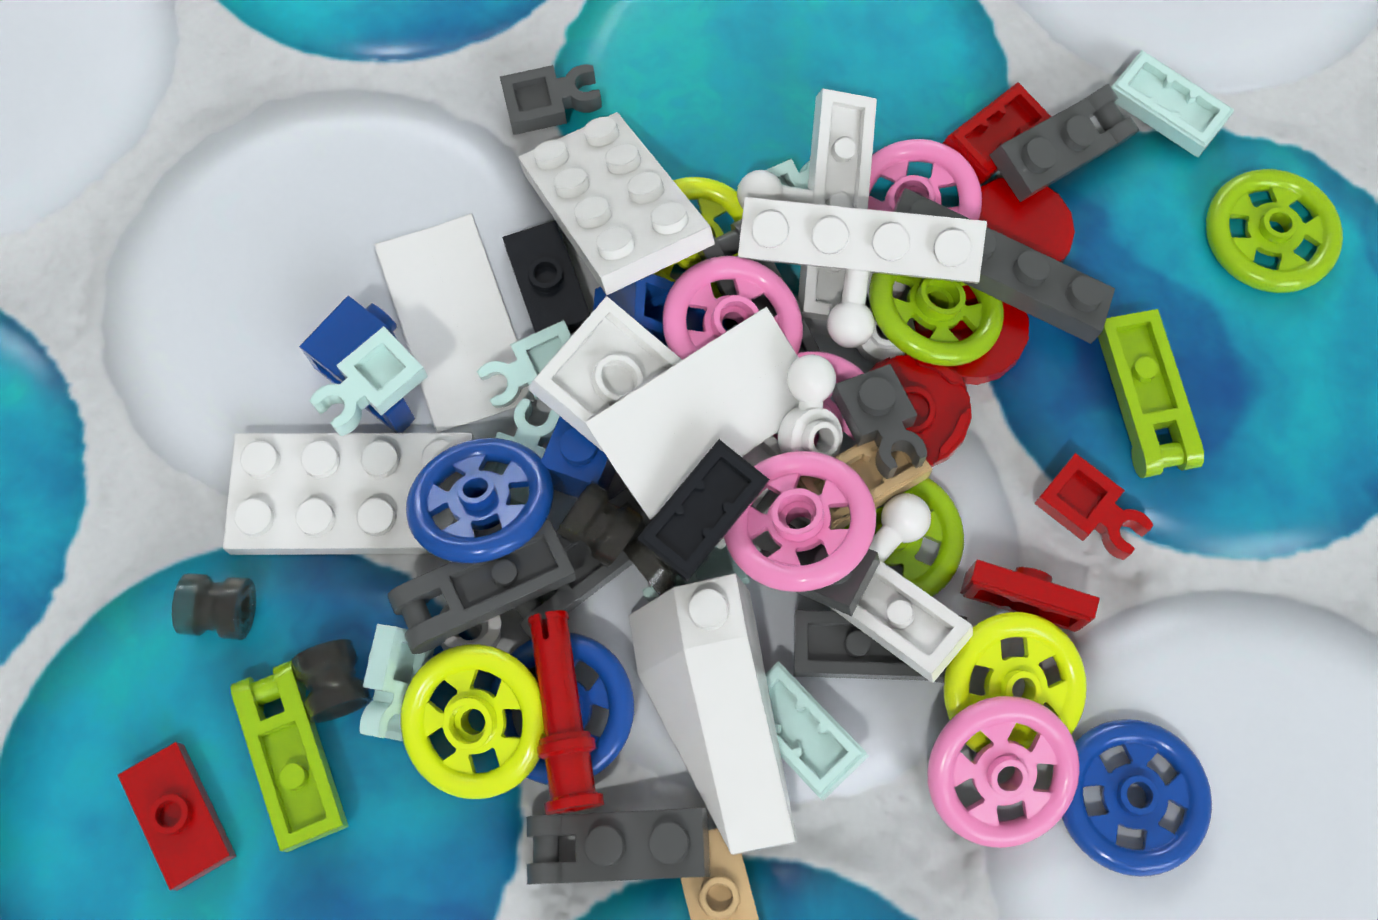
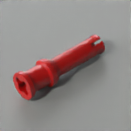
(565, 743)

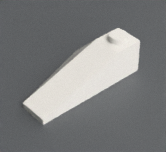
(711, 690)

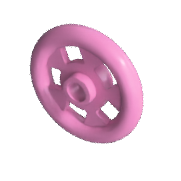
(948, 170)
(750, 281)
(844, 546)
(1040, 806)

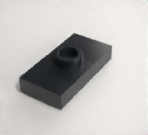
(546, 277)
(702, 510)

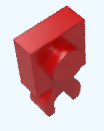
(1085, 501)

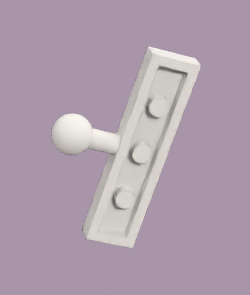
(836, 178)
(861, 244)
(892, 607)

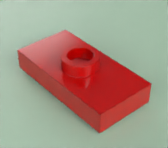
(994, 125)
(1029, 592)
(176, 816)

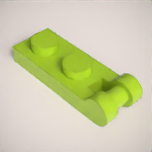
(1150, 393)
(288, 759)

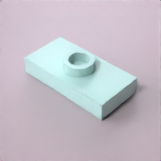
(1170, 103)
(810, 736)

